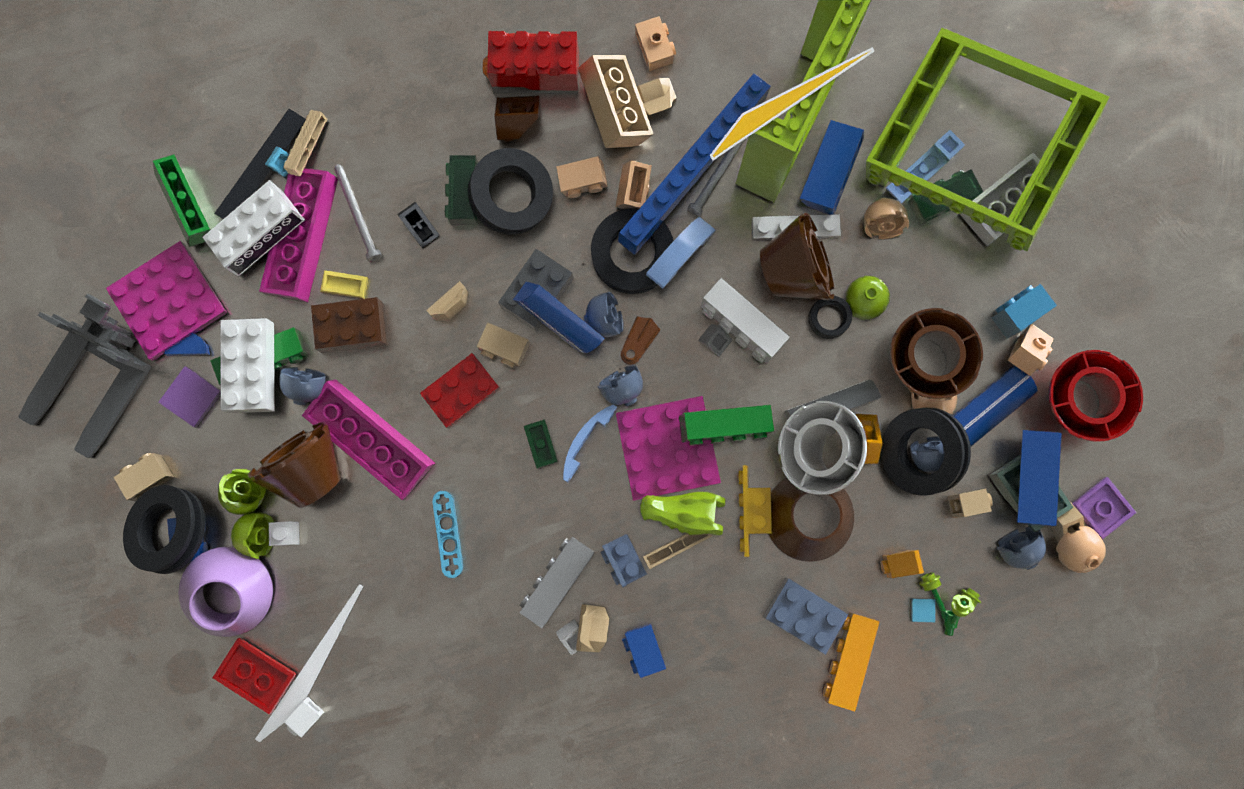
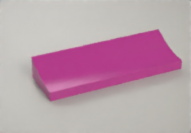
(295, 258)
(369, 439)

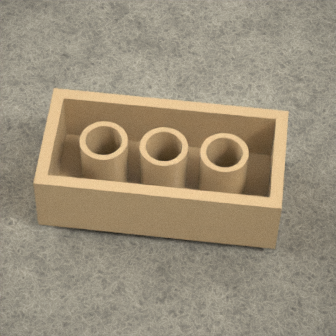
(615, 101)

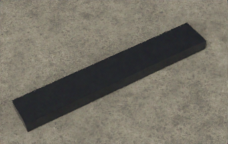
(257, 172)

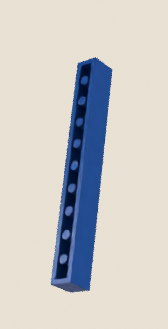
(690, 167)

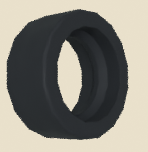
(830, 334)

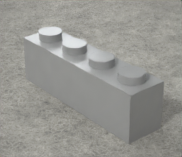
(557, 582)

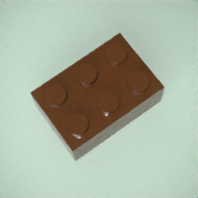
(348, 325)

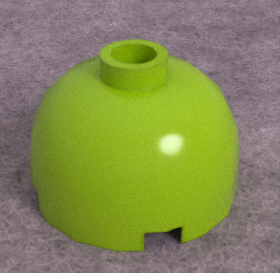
(867, 297)
(239, 493)
(251, 534)

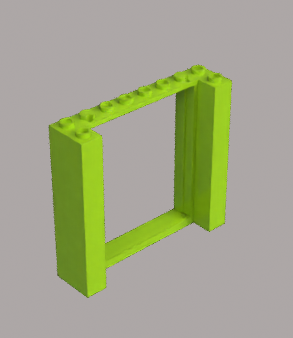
(776, 145)
(1051, 170)

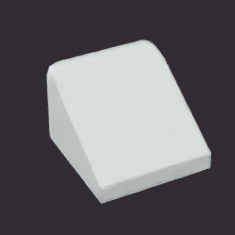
(568, 636)

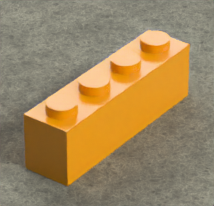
(851, 661)

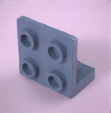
(623, 560)

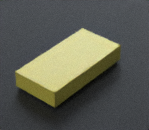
(344, 285)

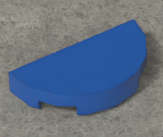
(189, 346)

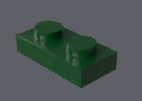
(540, 444)

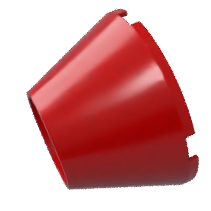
(1117, 390)

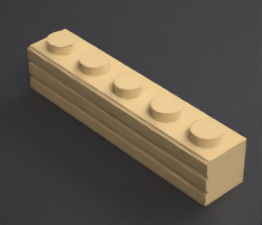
(305, 143)
(673, 548)

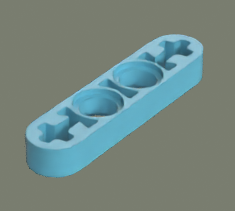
(443, 535)

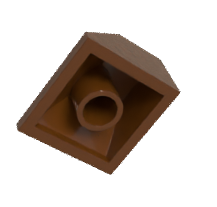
(515, 116)

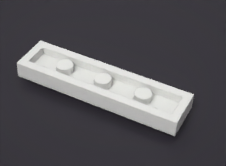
(769, 227)

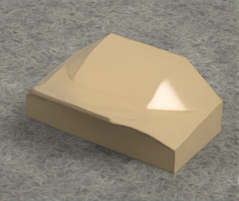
(656, 95)
(449, 303)
(592, 628)

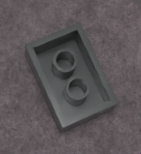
(541, 271)

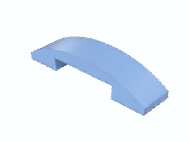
(929, 163)
(680, 251)
(603, 418)

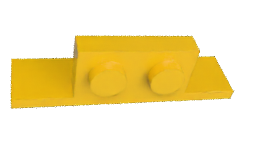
(757, 511)

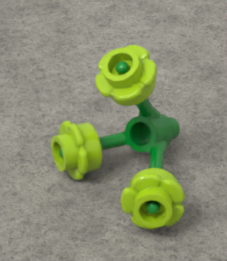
(961, 604)

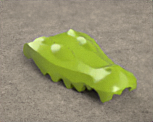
(686, 512)

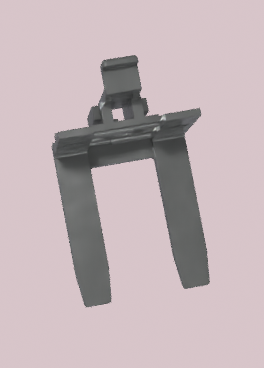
(105, 340)

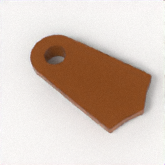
(639, 339)

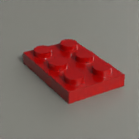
(459, 390)
(254, 675)

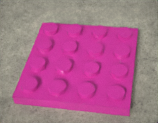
(166, 300)
(655, 452)

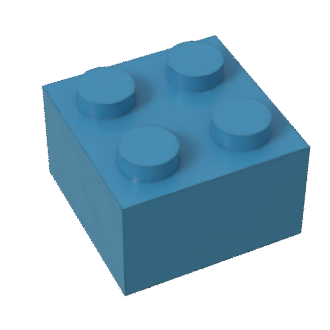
(1023, 310)

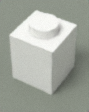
(283, 533)
(303, 717)

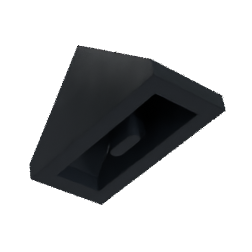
(418, 224)

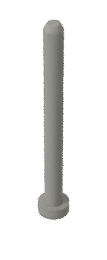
(695, 208)
(372, 254)

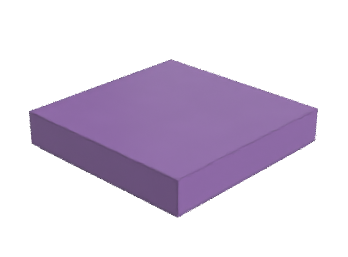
(190, 397)
(1104, 507)

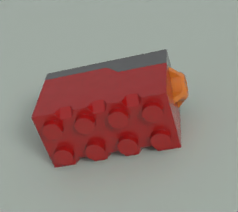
(532, 62)

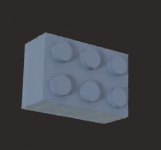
(805, 615)

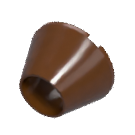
(797, 262)
(956, 339)
(300, 467)
(792, 541)

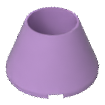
(243, 574)

